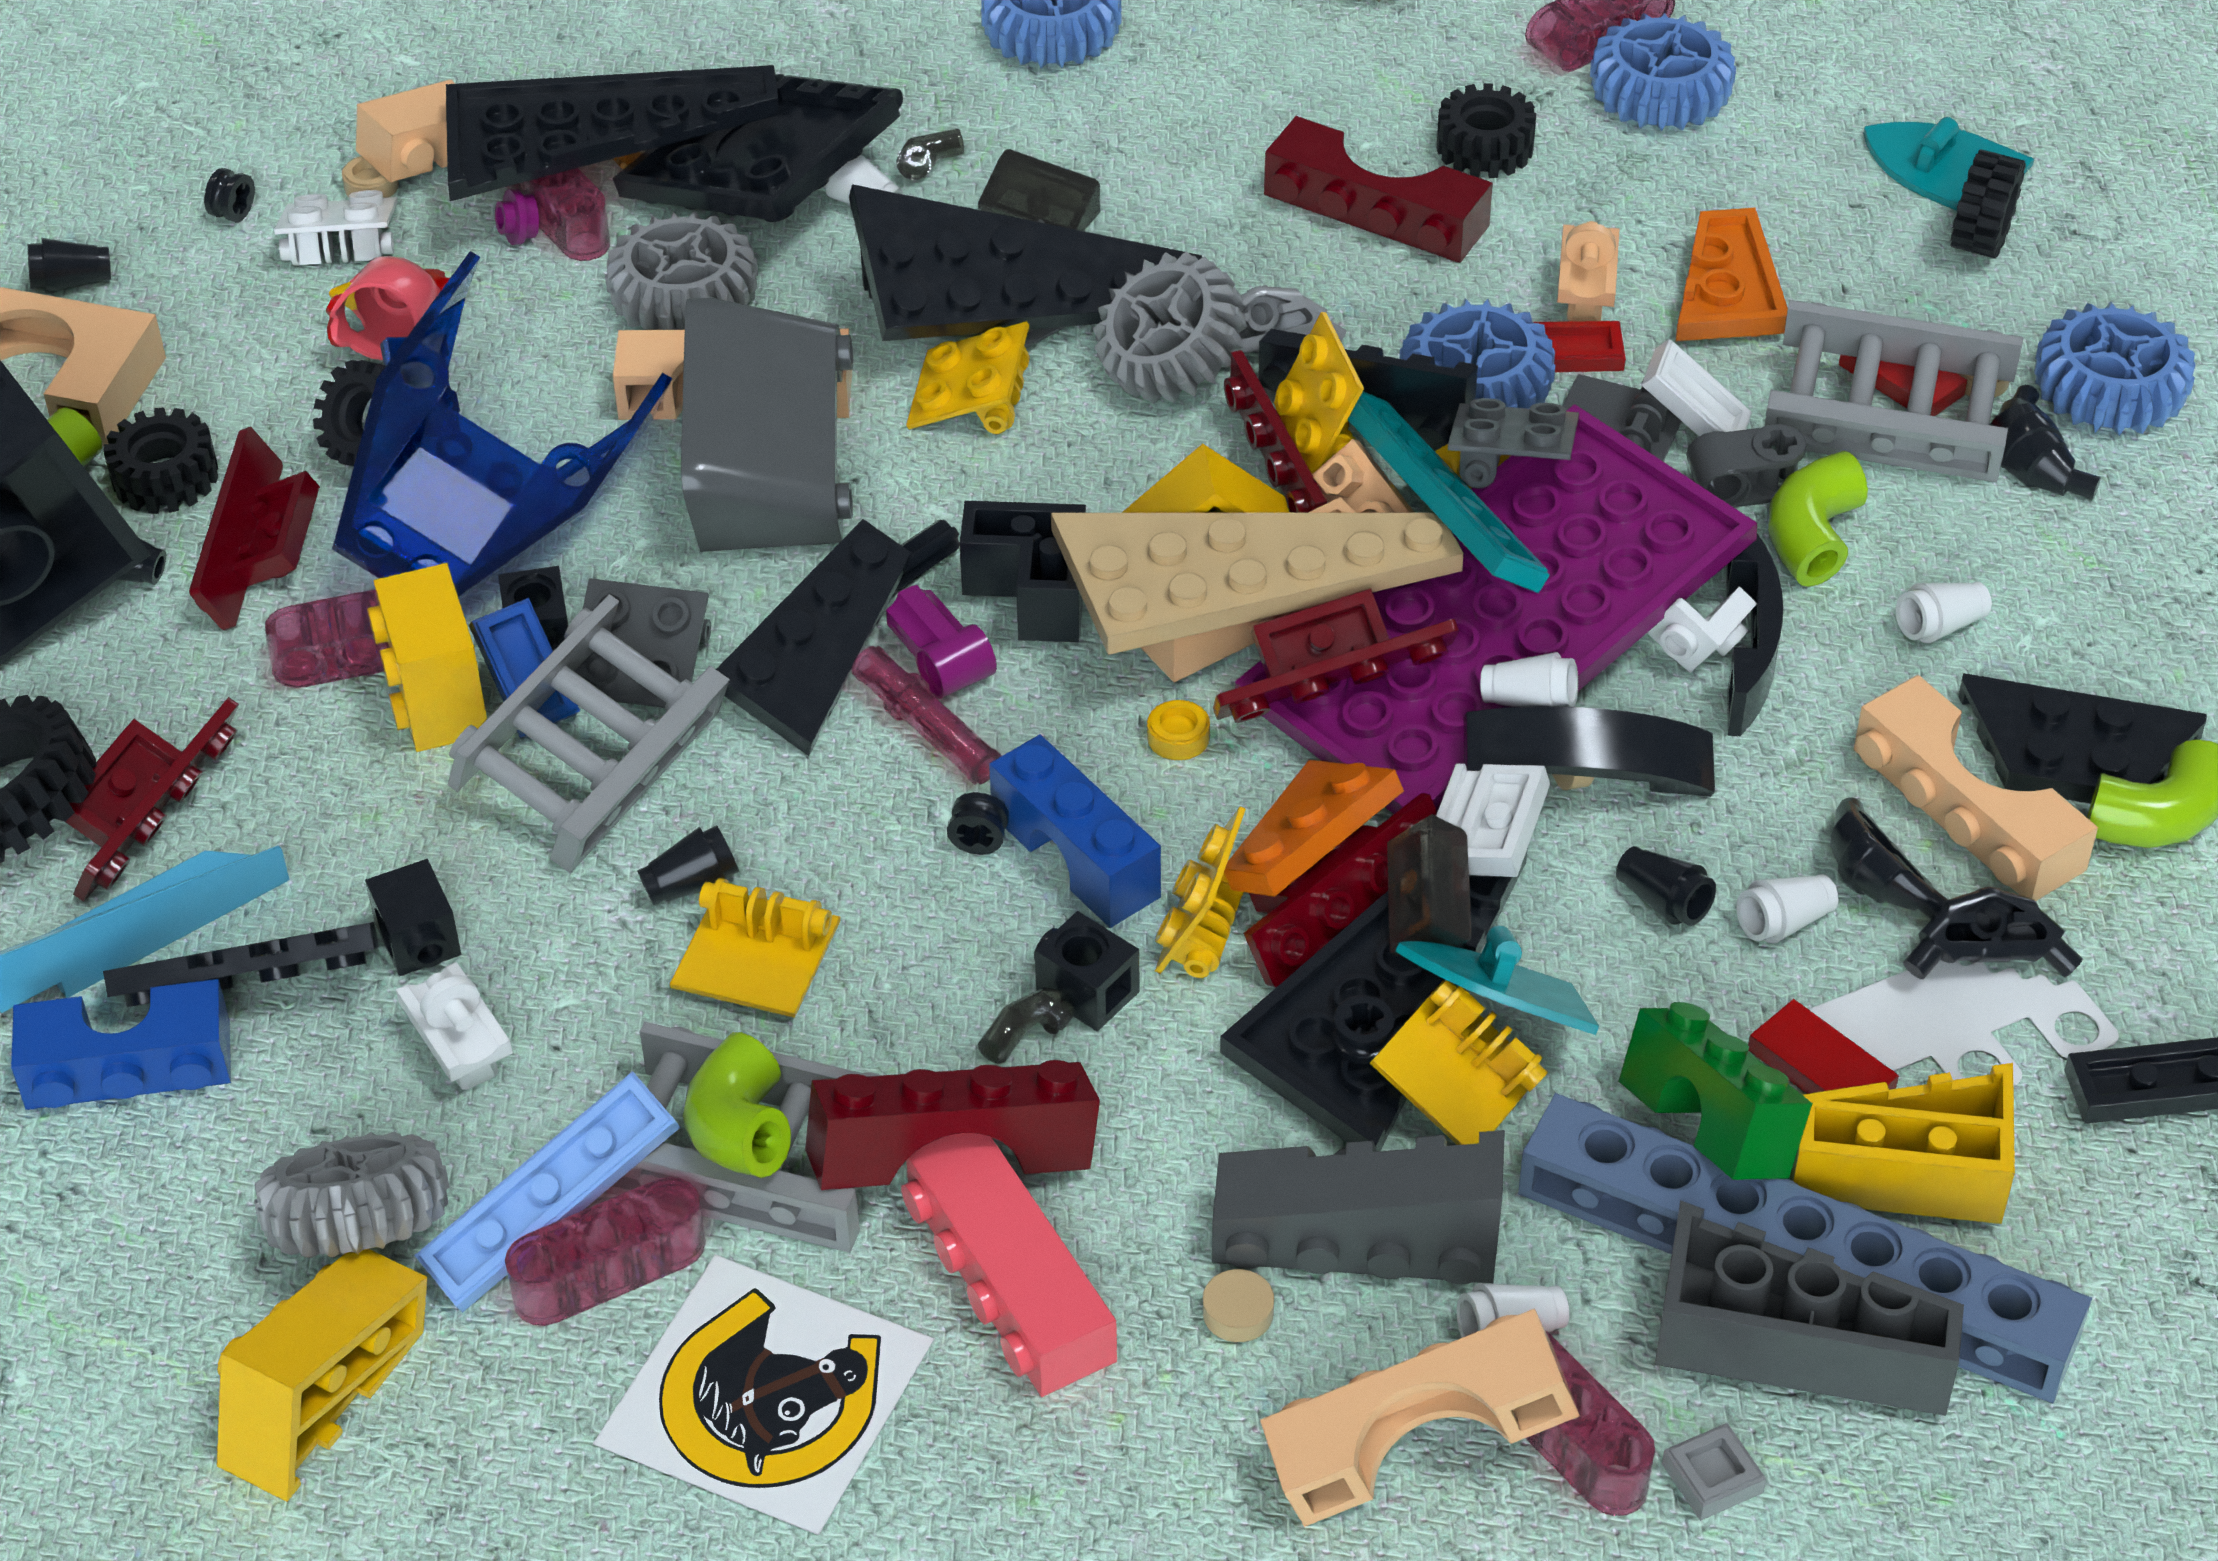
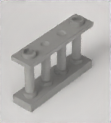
(1890, 435)
(614, 783)
(773, 1204)

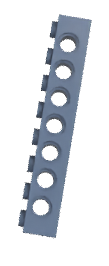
(1634, 1182)

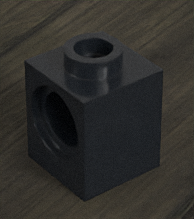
(546, 595)
(413, 917)
(1089, 967)

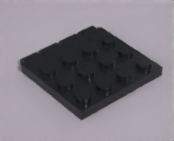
(767, 163)

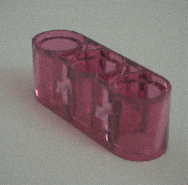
(1571, 28)
(571, 213)
(323, 641)
(605, 1251)
(1598, 1438)

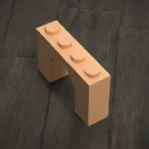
(107, 351)

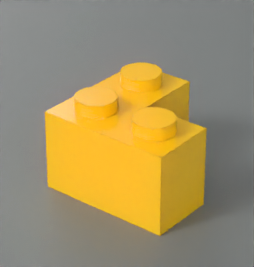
(1209, 485)
(427, 656)

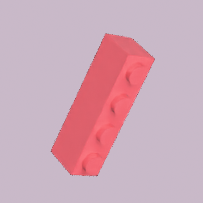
(1011, 1260)

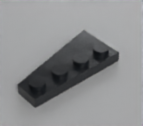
(1415, 387)
(806, 647)
(272, 958)

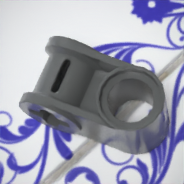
(1743, 465)

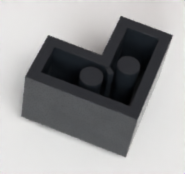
(1013, 553)

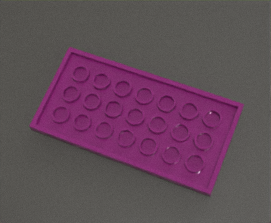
(1619, 550)

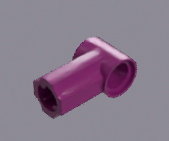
(944, 650)

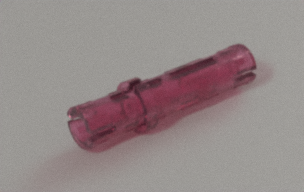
(908, 699)

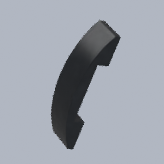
(1754, 667)
(1594, 744)

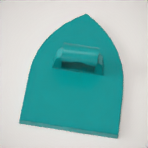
(1931, 156)
(1501, 980)

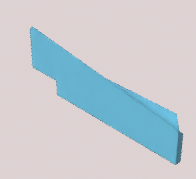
(137, 923)

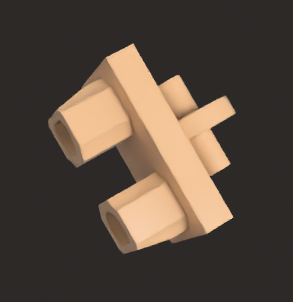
(1588, 270)
(1359, 482)

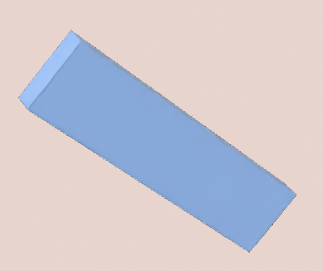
(548, 1188)

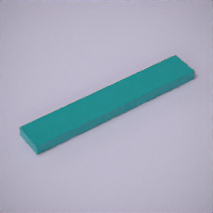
(1447, 494)

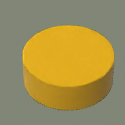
(1178, 730)

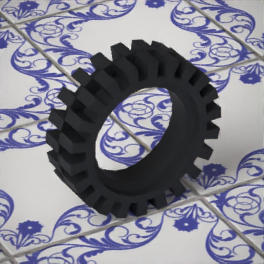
(51, 779)

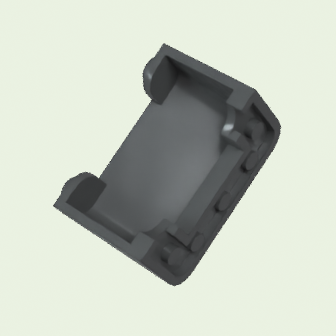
(761, 427)

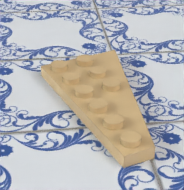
(1201, 572)

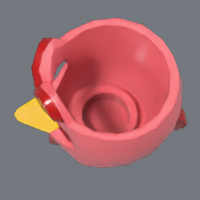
(387, 299)

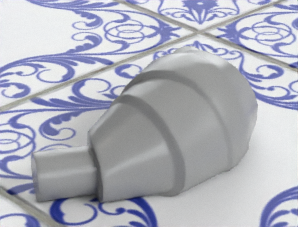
(1279, 310)

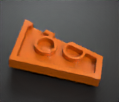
(1731, 280)
(1308, 822)

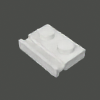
(1496, 812)

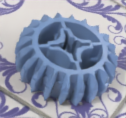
(1051, 28)
(1662, 71)
(1510, 349)
(2114, 368)

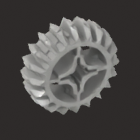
(677, 261)
(1170, 327)
(351, 1194)

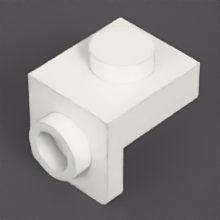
(1692, 638)

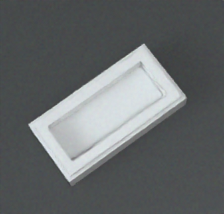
(1692, 392)

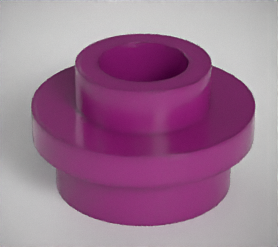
(517, 216)

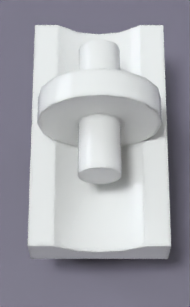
(456, 1026)

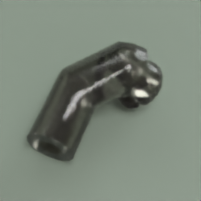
(923, 152)
(1021, 1015)

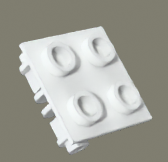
(313, 213)

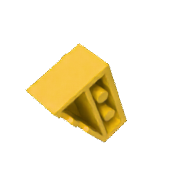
(1914, 1148)
(309, 1362)

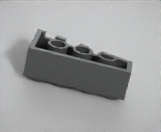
(1364, 1209)
(1803, 1321)

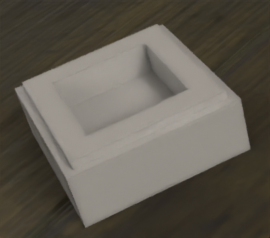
(1713, 1471)

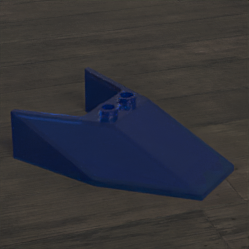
(447, 490)

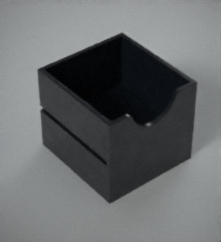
(56, 526)

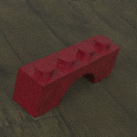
(1431, 211)
(872, 1124)

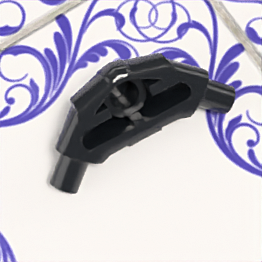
(2037, 449)
(1875, 865)
(1991, 928)

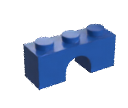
(1107, 854)
(172, 1049)

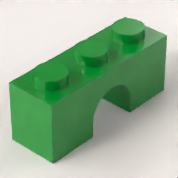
(1692, 1066)

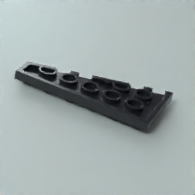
(553, 125)
(972, 270)
(1290, 1031)

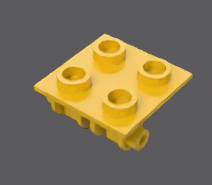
(973, 376)
(1319, 395)
(1207, 906)
(755, 948)
(1458, 1065)

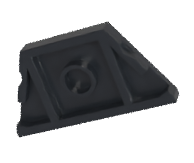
(2071, 737)

